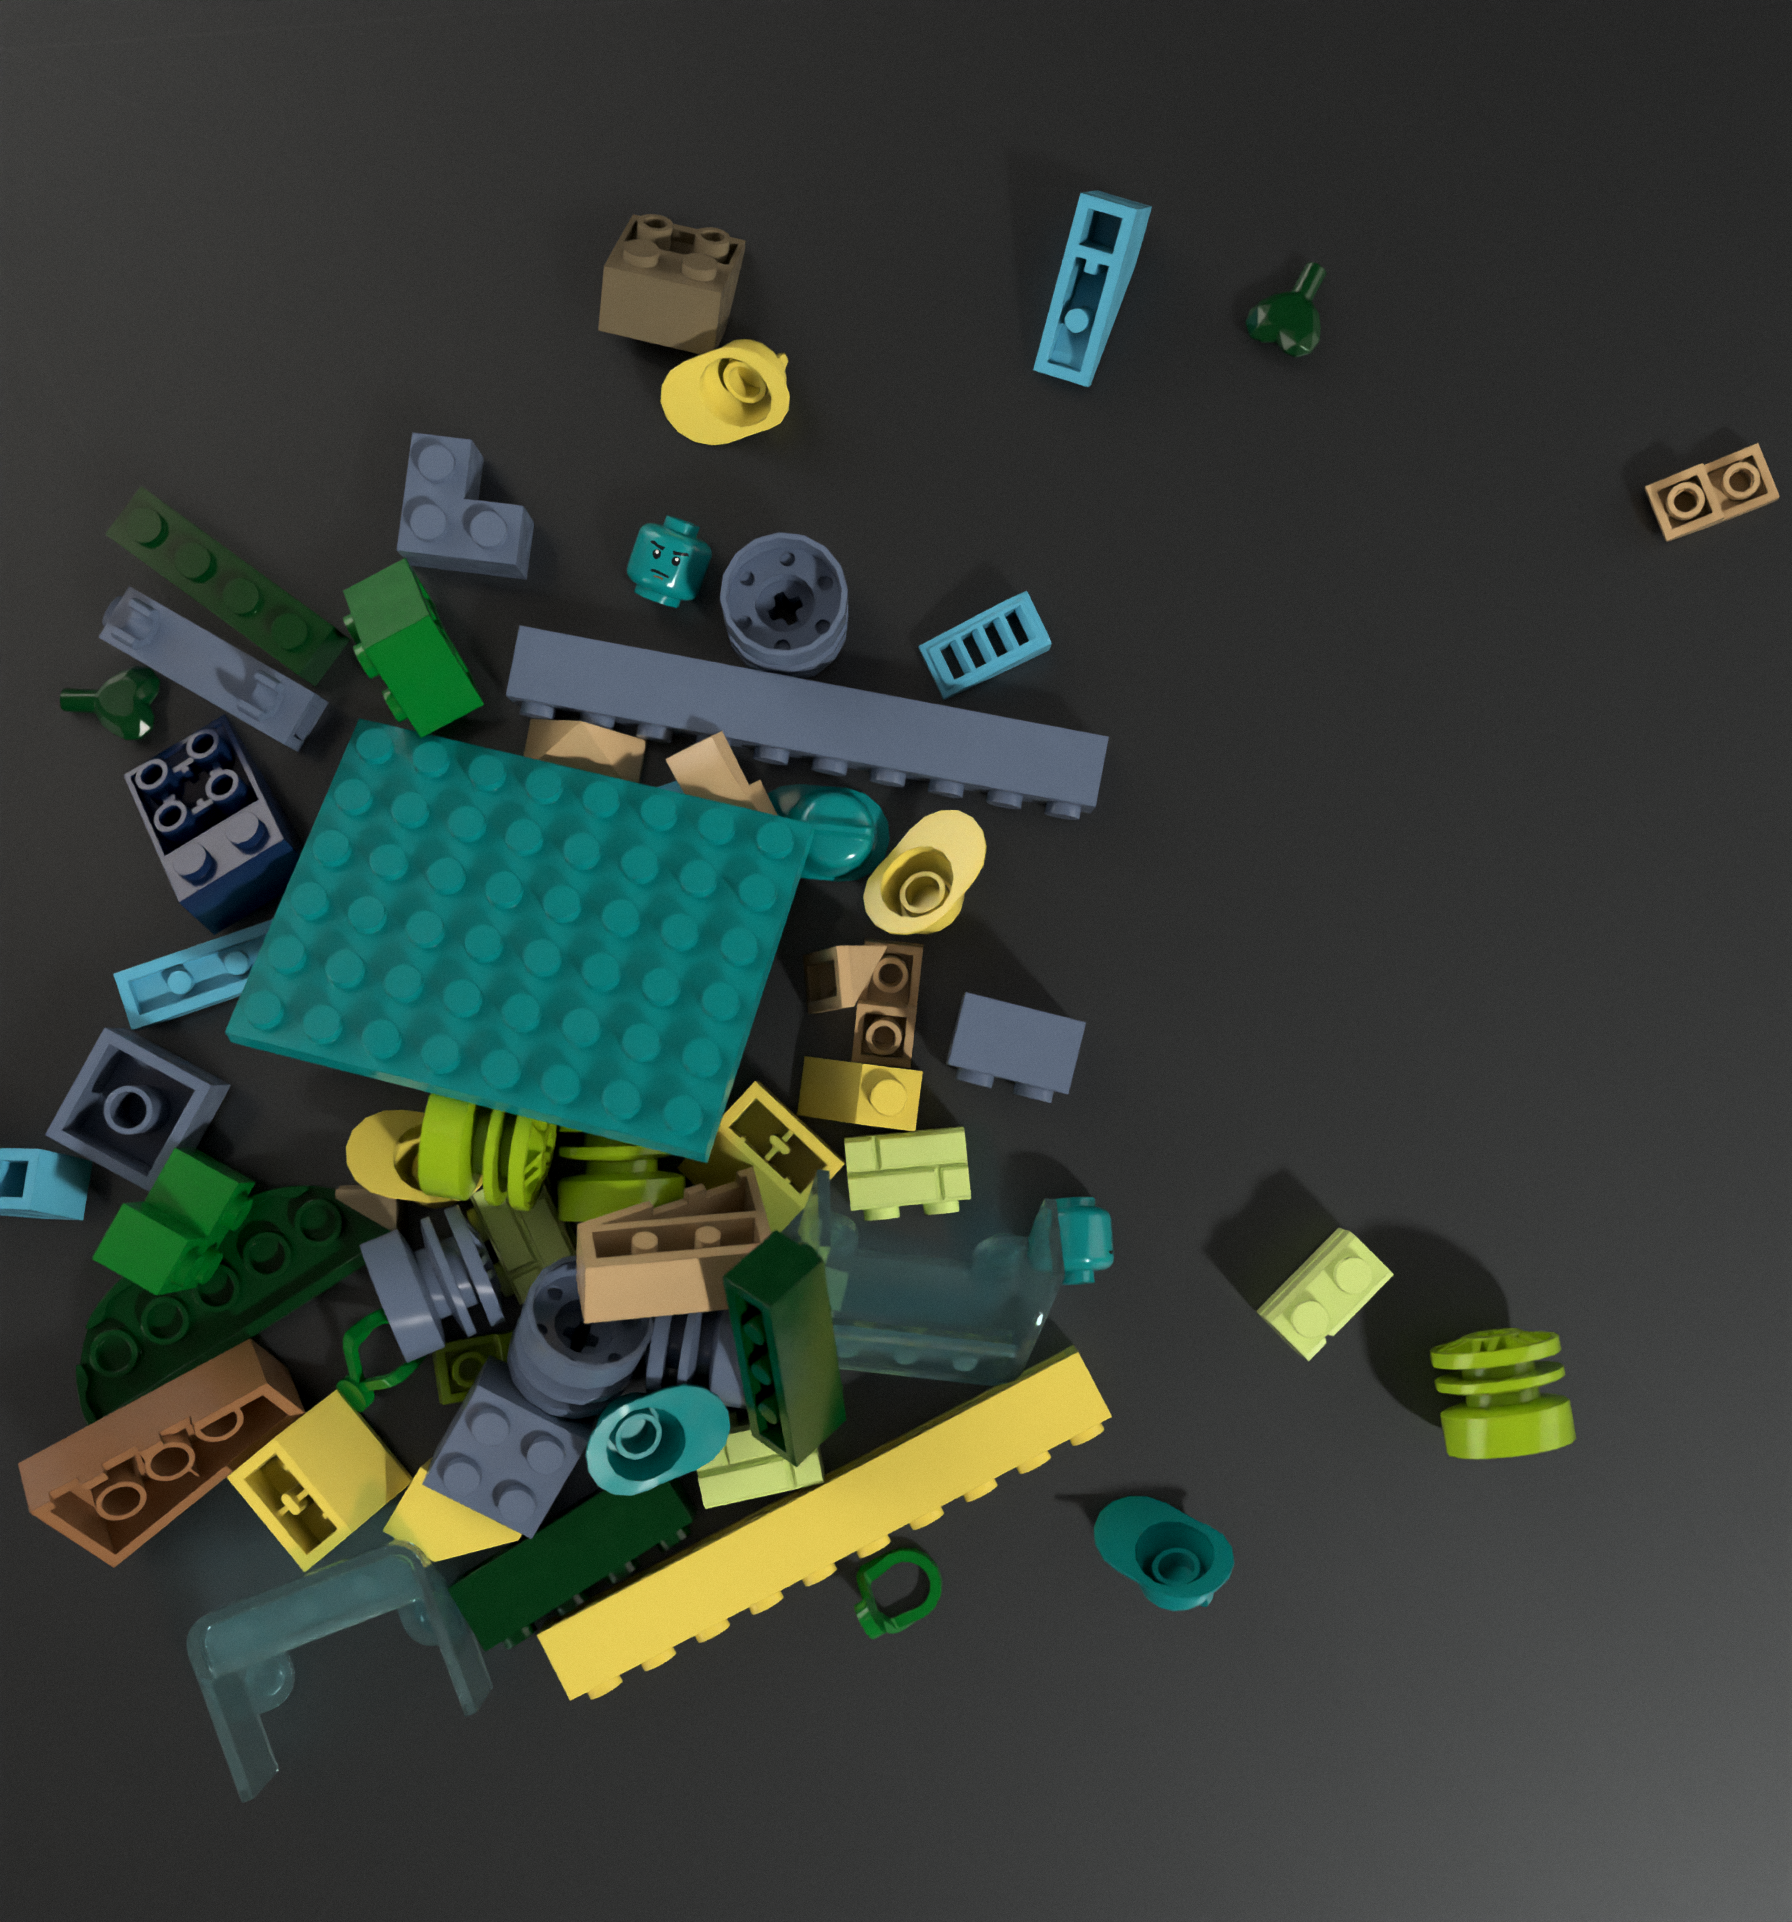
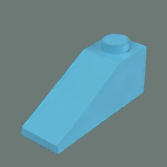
(1091, 284)
(43, 1184)

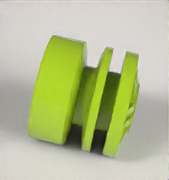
(472, 1140)
(613, 1179)
(1502, 1394)

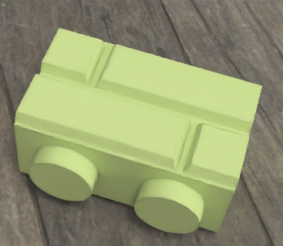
(907, 1170)
(522, 1238)
(1324, 1293)
(752, 1470)

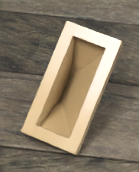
(586, 748)
(838, 975)

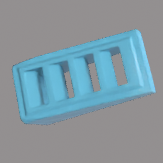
(997, 616)

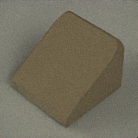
(383, 1210)

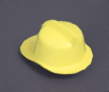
(727, 393)
(926, 875)
(385, 1157)

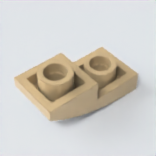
(1712, 493)
(714, 774)
(889, 1006)

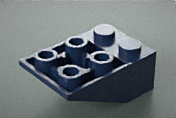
(215, 825)

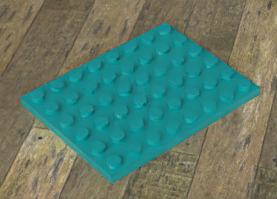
(526, 938)

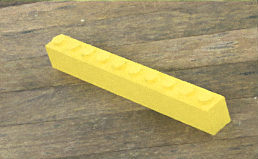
(823, 1523)

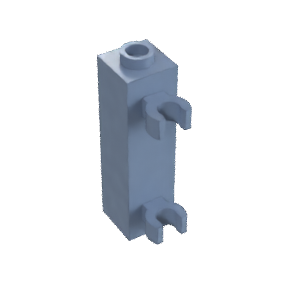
(212, 668)

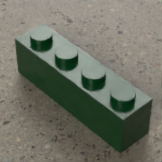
(227, 586)
(786, 1346)
(565, 1557)

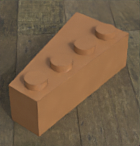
(160, 1453)

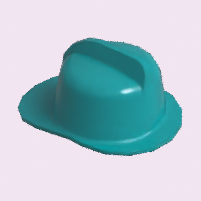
(847, 826)
(656, 1437)
(1164, 1551)

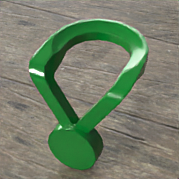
(354, 1386)
(874, 1621)

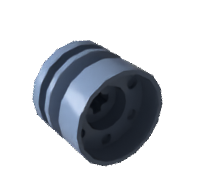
(789, 574)
(433, 1283)
(544, 1341)
(692, 1346)

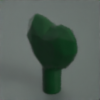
(1290, 316)
(119, 703)

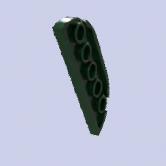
(274, 1263)

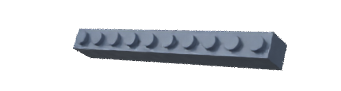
(808, 721)

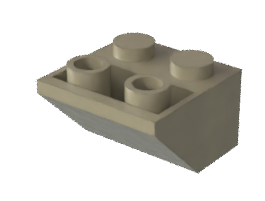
(670, 284)

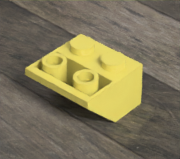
(778, 1146)
(320, 1479)

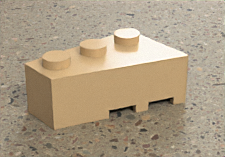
(668, 1255)

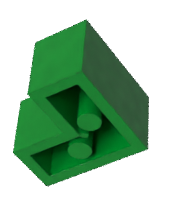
(409, 648)
(176, 1232)

